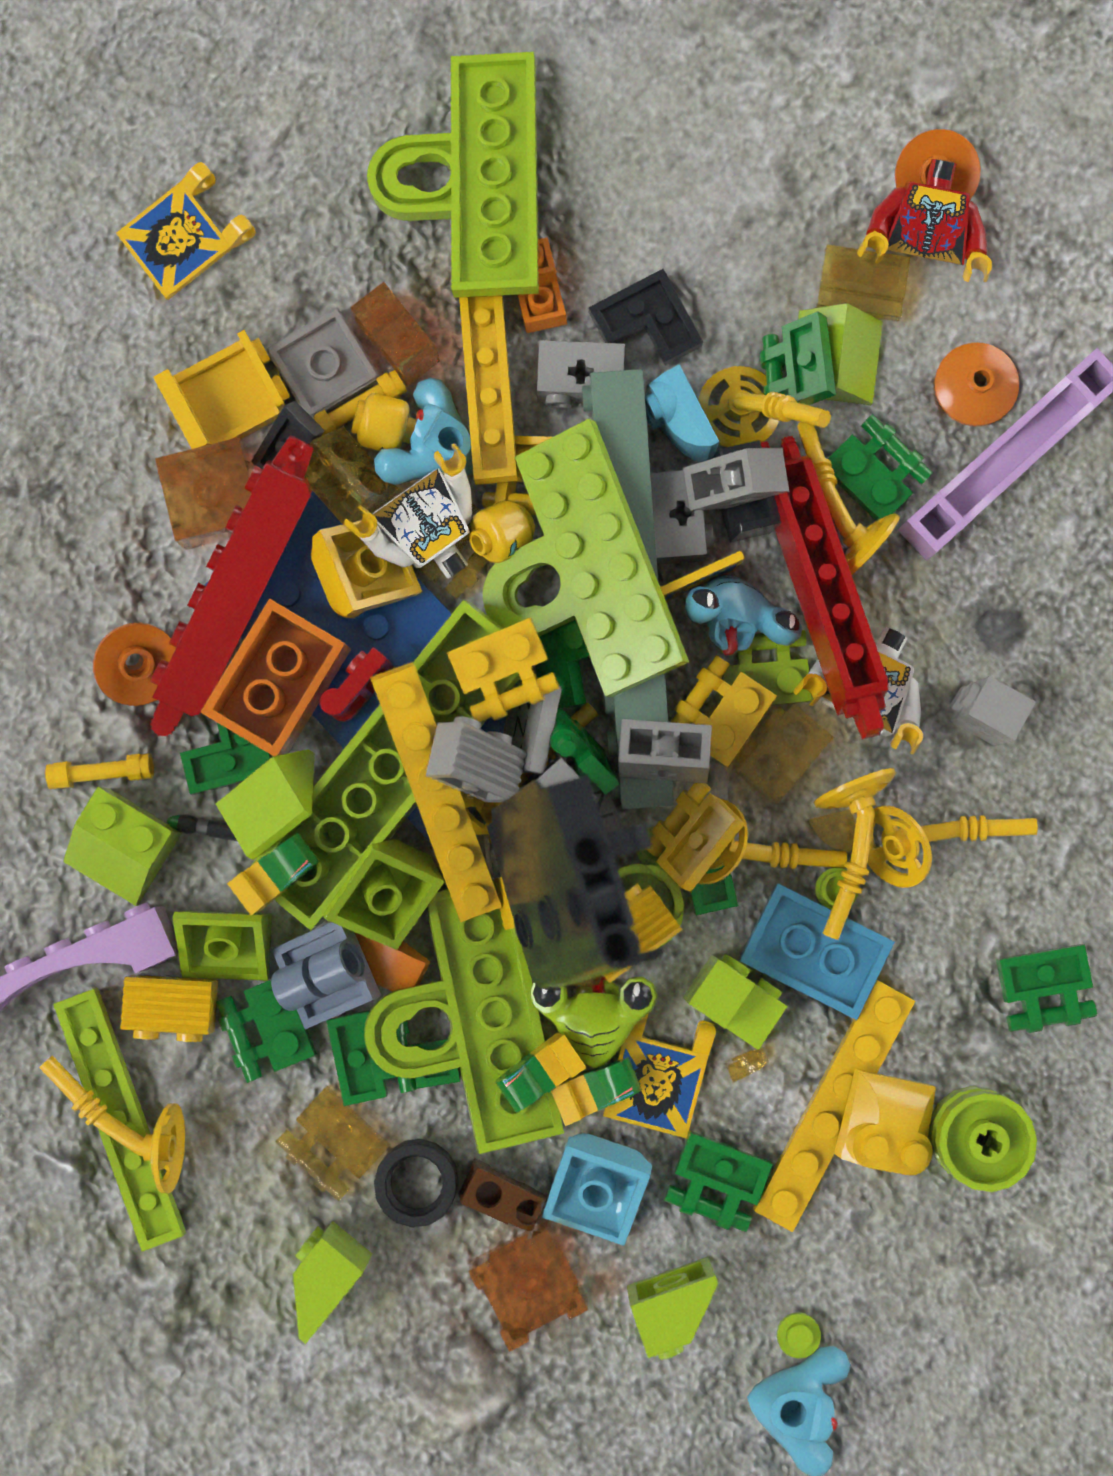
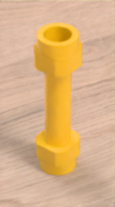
(388, 385)
(64, 775)

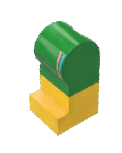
(273, 874)
(540, 1072)
(595, 1090)

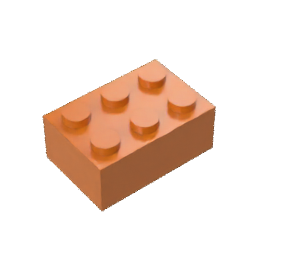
(276, 679)

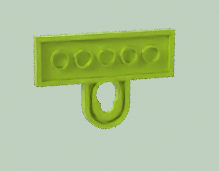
(490, 179)
(599, 564)
(490, 1018)

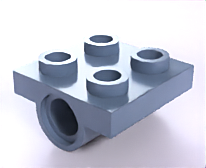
(322, 974)

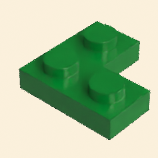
(565, 650)
(221, 762)

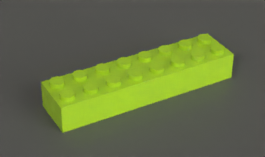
(365, 788)

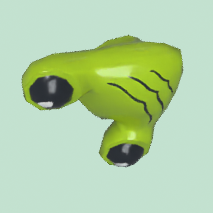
(597, 1016)

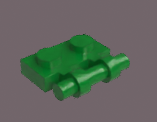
(806, 358)
(868, 479)
(590, 759)
(1046, 974)
(280, 1030)
(357, 1073)
(723, 1169)

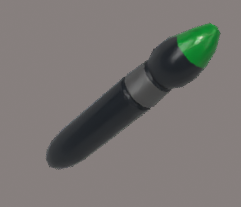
(190, 824)

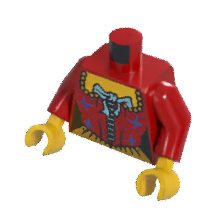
(930, 223)

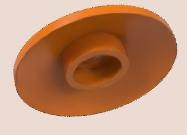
(940, 145)
(963, 398)
(125, 682)

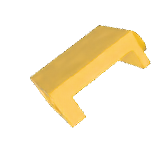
(224, 394)

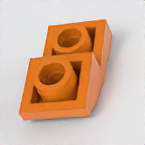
(546, 308)
(393, 967)

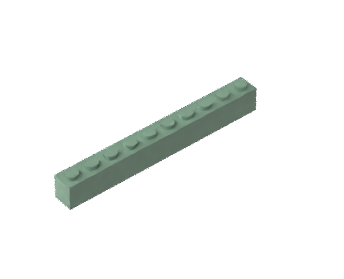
(620, 414)

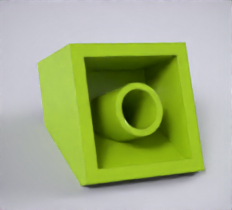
(119, 844)
(386, 892)
(326, 1273)
(672, 1306)

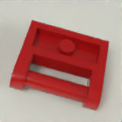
(357, 688)

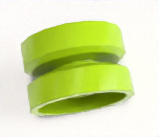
(1002, 1155)

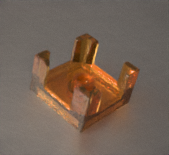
(204, 488)
(528, 1283)

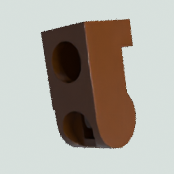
(501, 1196)

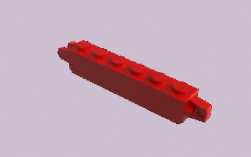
(235, 586)
(829, 596)

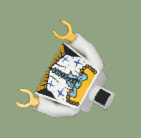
(423, 519)
(901, 700)

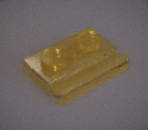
(862, 282)

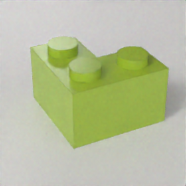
(735, 1001)

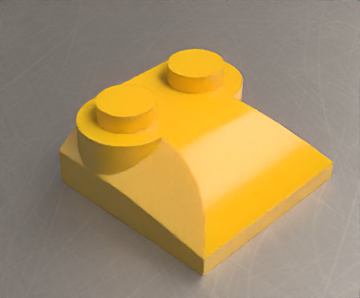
(355, 576)
(887, 1124)

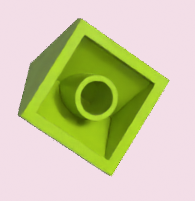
(854, 351)
(270, 801)
(223, 944)

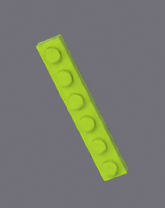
(106, 1074)

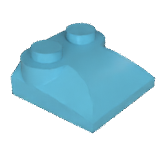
(679, 415)
(598, 1187)

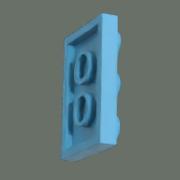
(794, 951)

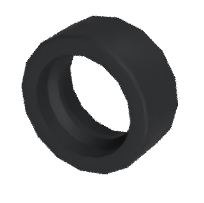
(421, 1216)

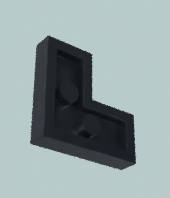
(651, 307)

